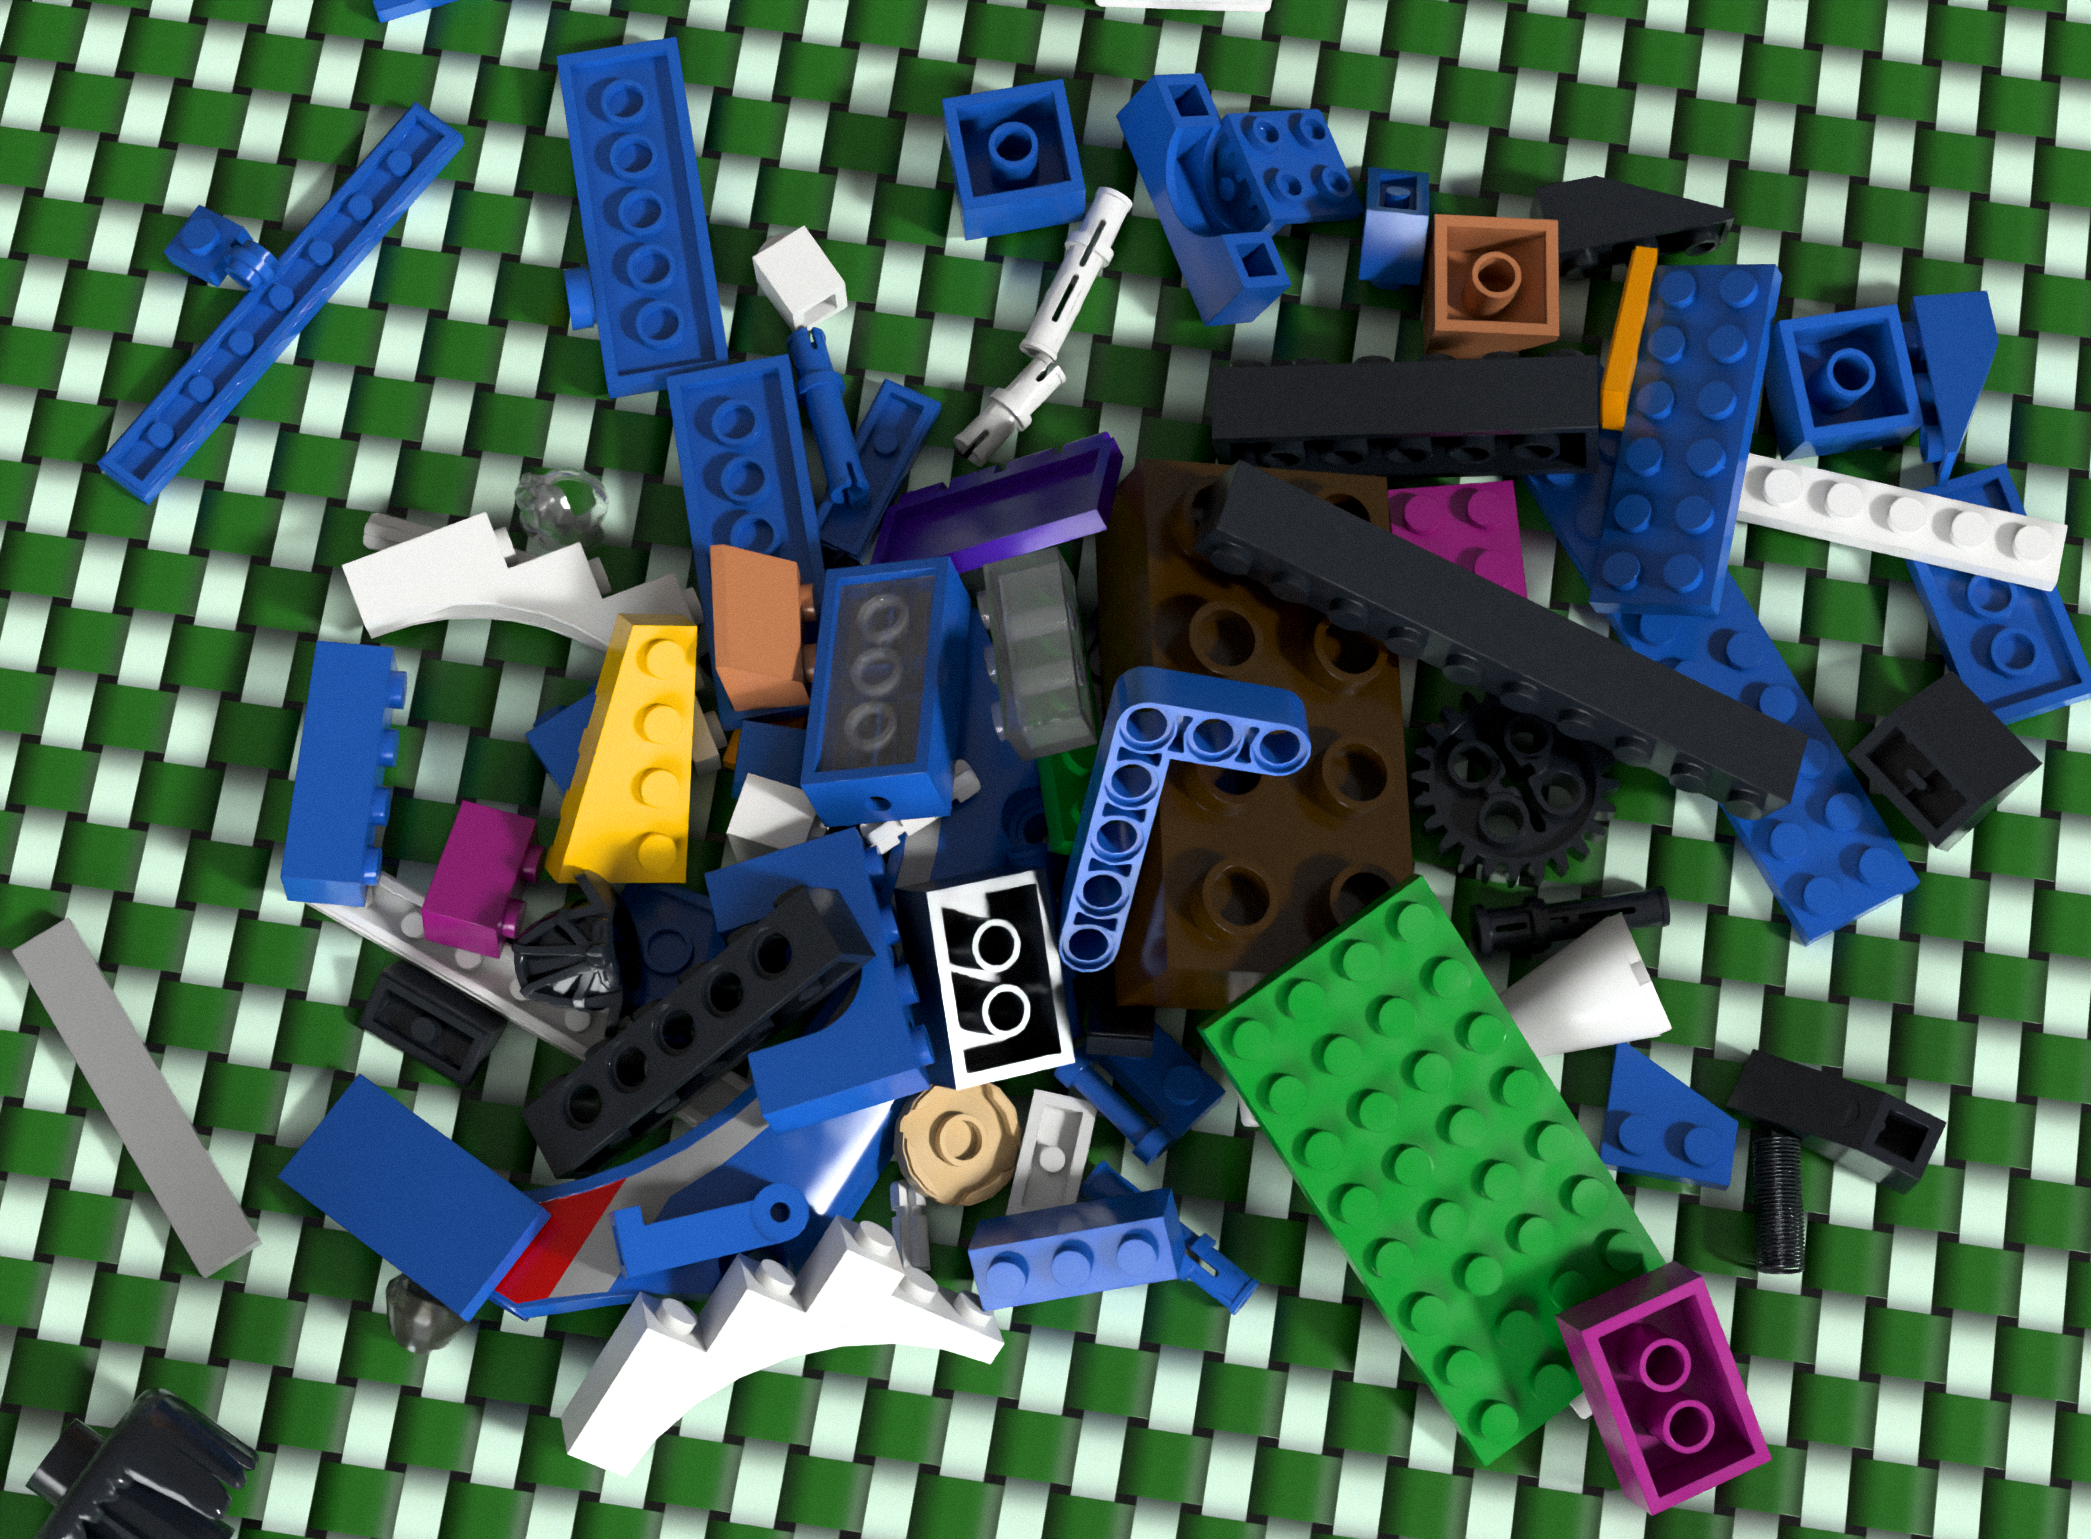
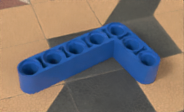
(1133, 794)

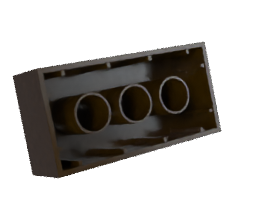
(1236, 859)

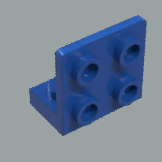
(1281, 171)

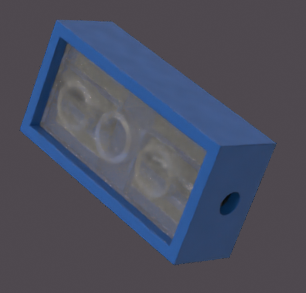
(887, 692)

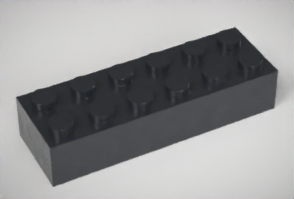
(1411, 415)

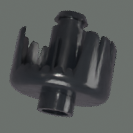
(145, 1477)

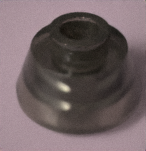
(419, 1318)

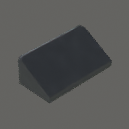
(432, 1022)

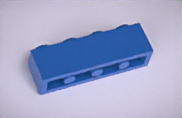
(342, 774)

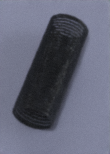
(1783, 1198)

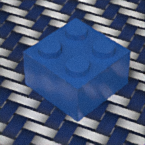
(1014, 159)
(1840, 383)

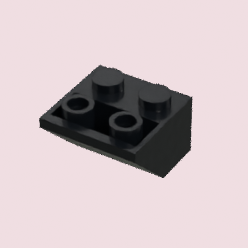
(1944, 760)

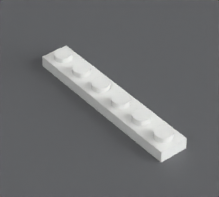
(1902, 522)

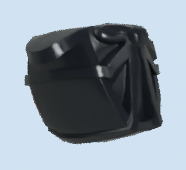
(574, 957)

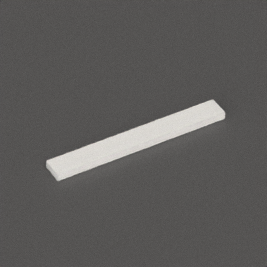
(395, 923)

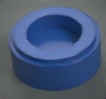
(580, 298)

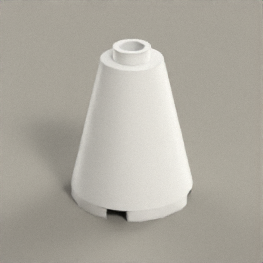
(1588, 995)

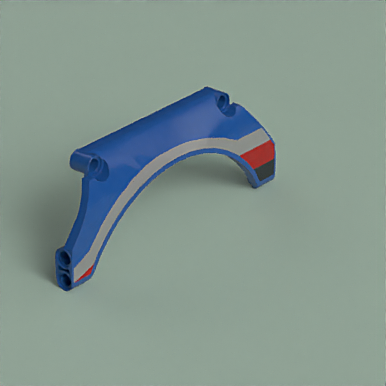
(736, 1150)

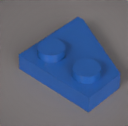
(1663, 1126)

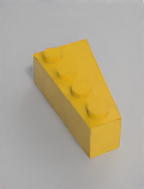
(634, 761)

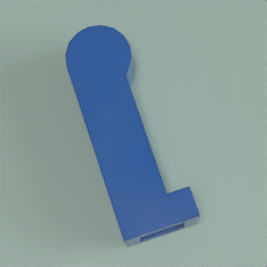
(767, 1219)

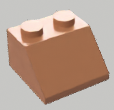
(1489, 285)
(762, 629)

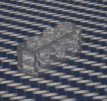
(1036, 655)

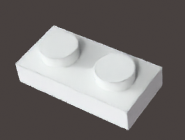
(1052, 1152)

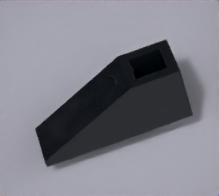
(1608, 218)
(1838, 1119)

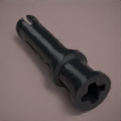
(1533, 918)

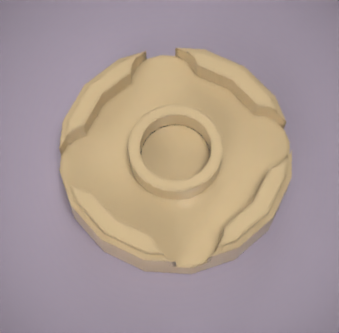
(957, 1143)

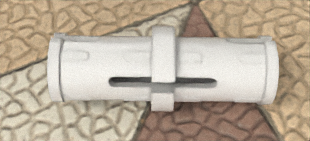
(1010, 409)

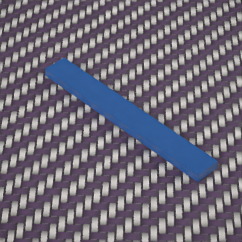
(275, 314)

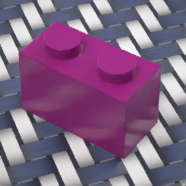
(482, 880)

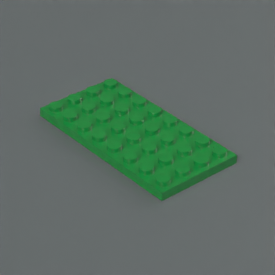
(1435, 1157)

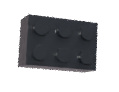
(986, 974)

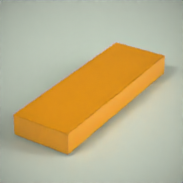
(1626, 338)

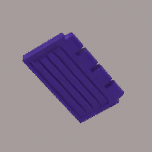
(1006, 512)

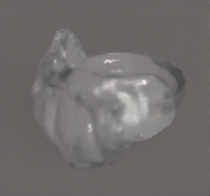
(548, 515)

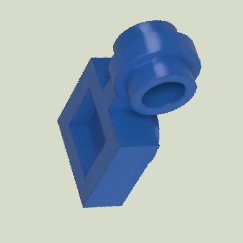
(218, 247)

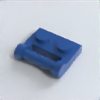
(1166, 1086)

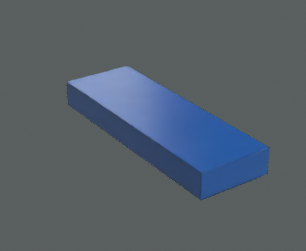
(887, 450)

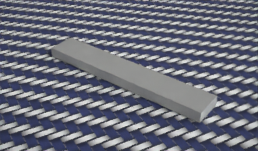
(137, 1098)

